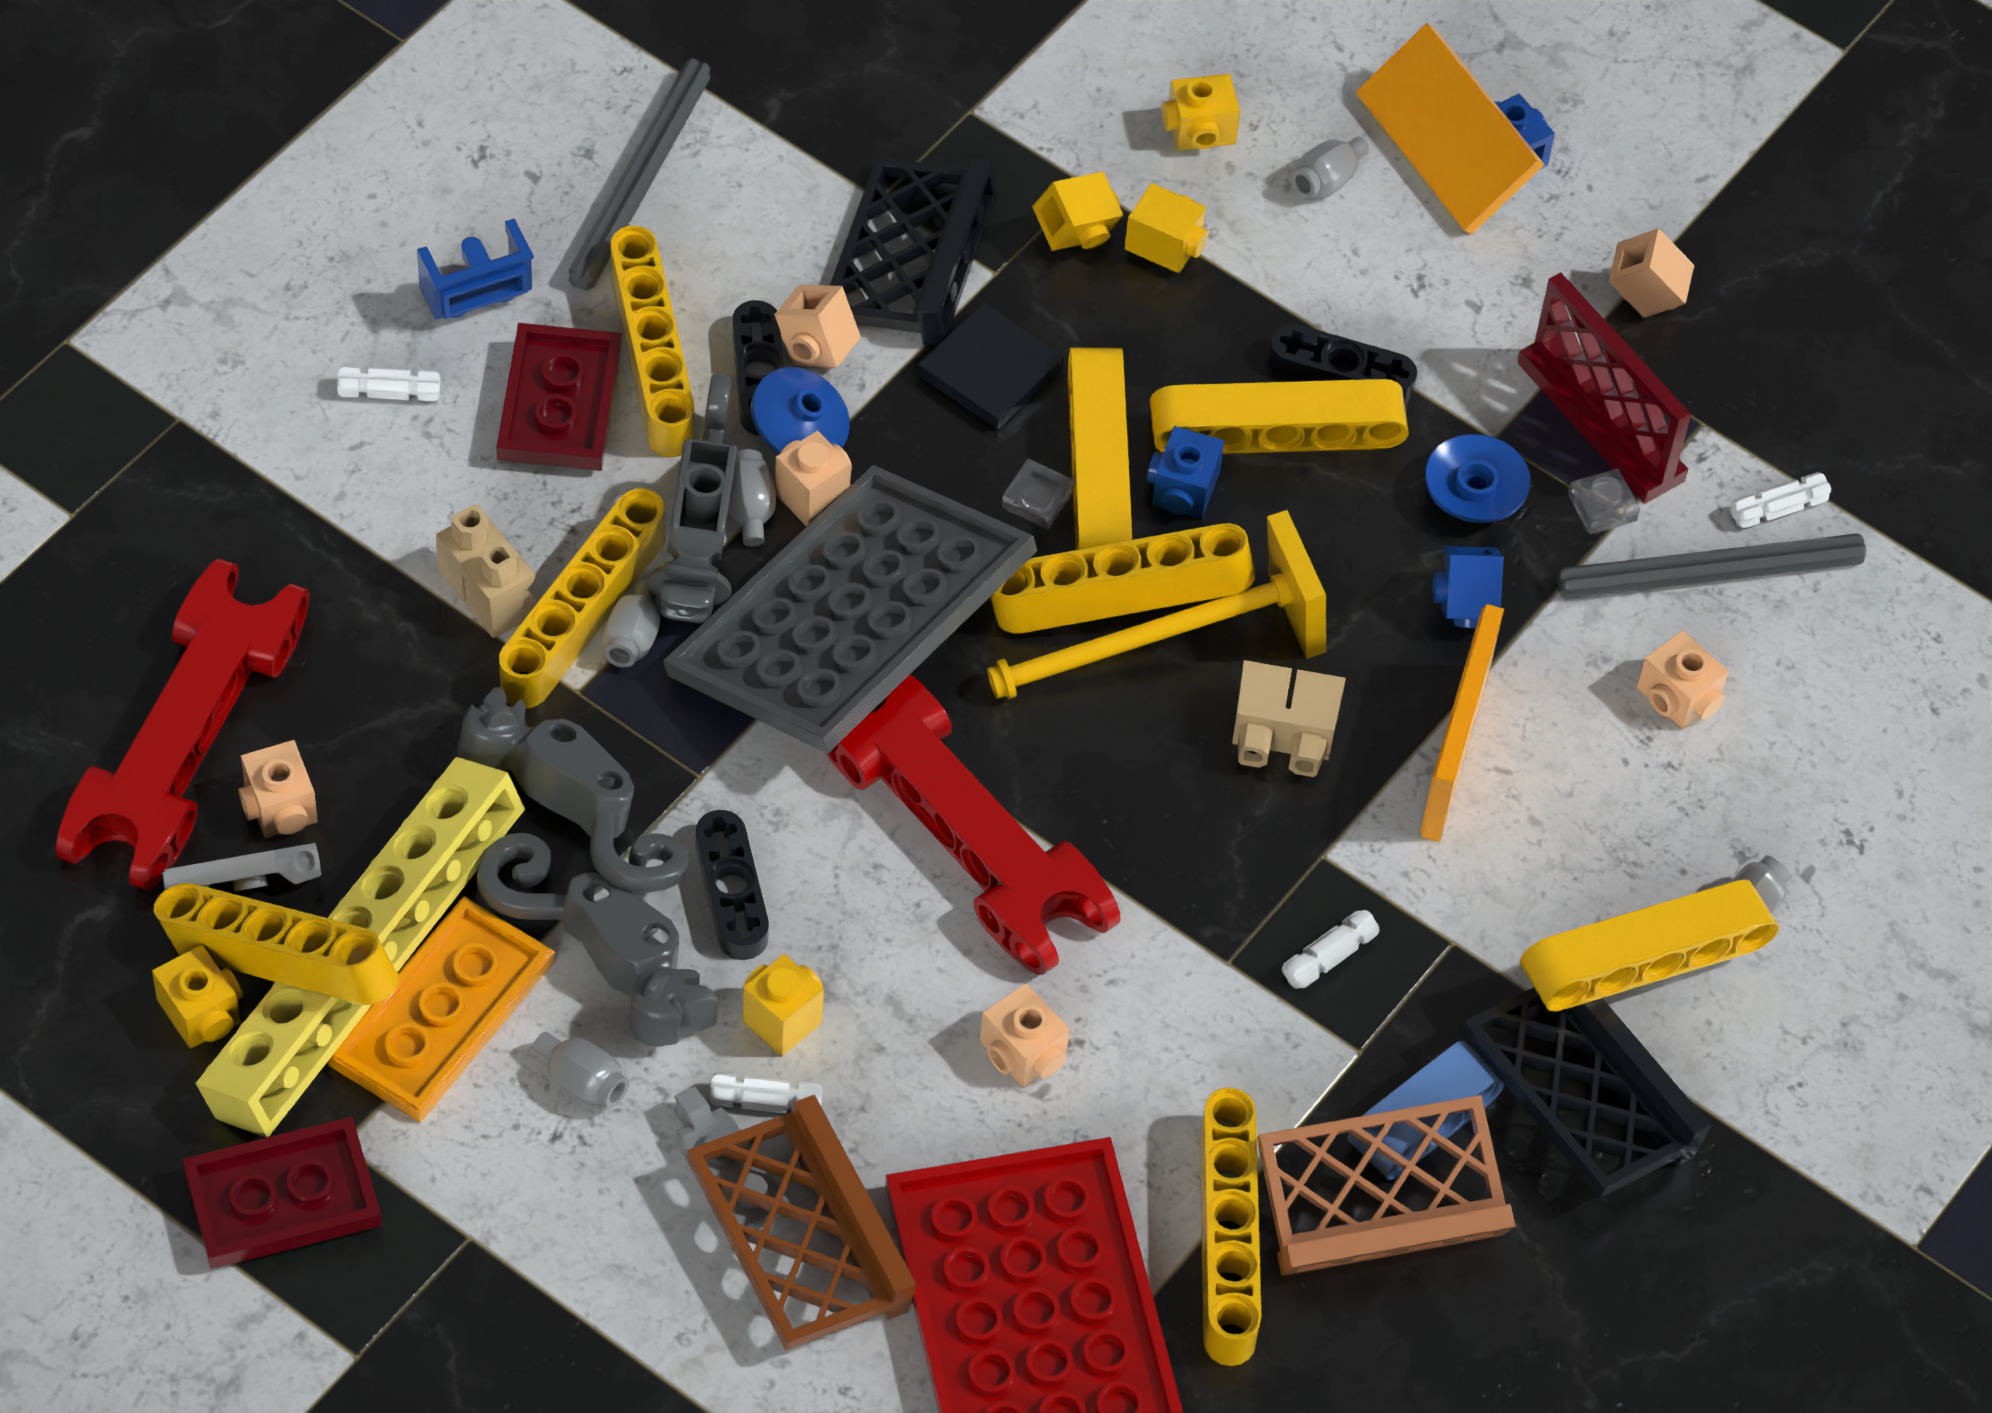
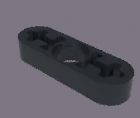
(1331, 346)
(747, 351)
(725, 905)

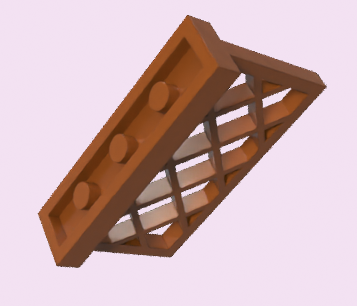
(849, 1213)

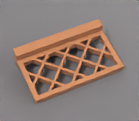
(1392, 1234)

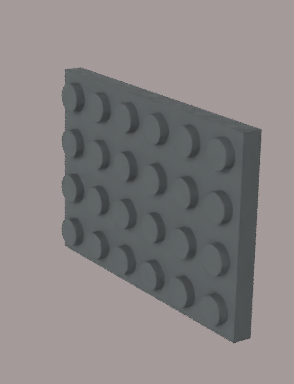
(850, 608)

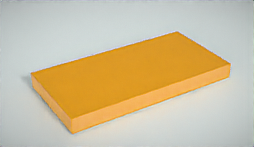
(1449, 128)
(1461, 722)
(443, 1009)

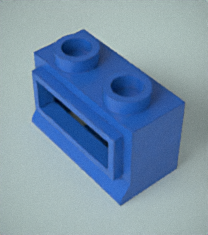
(483, 279)

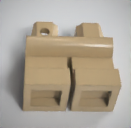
(485, 571)
(1268, 725)

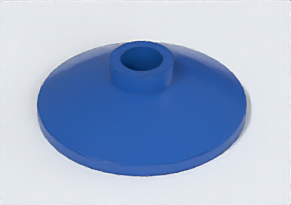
(780, 412)
(1479, 463)

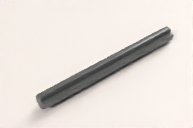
(639, 173)
(1711, 565)

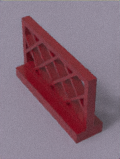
(1586, 396)

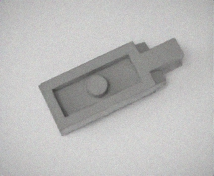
(250, 871)
(704, 1126)

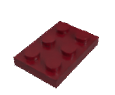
(559, 396)
(281, 1192)

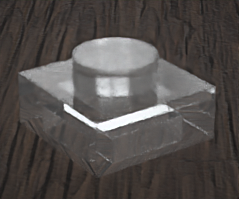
(1038, 493)
(1604, 501)

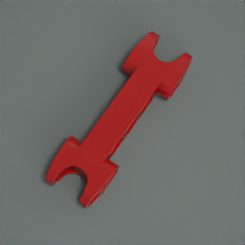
(145, 794)
(1019, 878)

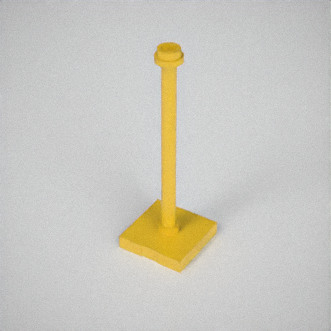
(1291, 586)

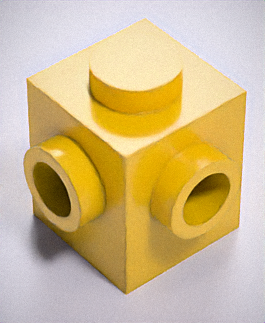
(1202, 112)
(1078, 211)
(1166, 228)
(198, 996)
(782, 1003)

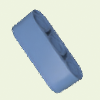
(1450, 1076)

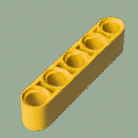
(652, 340)
(1285, 415)
(1099, 447)
(629, 534)
(1125, 578)
(278, 943)
(1648, 945)
(1224, 1248)

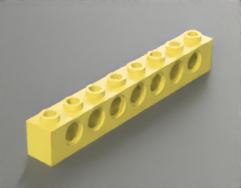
(397, 898)

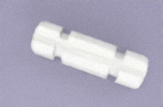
(388, 383)
(1780, 500)
(1330, 949)
(760, 1092)

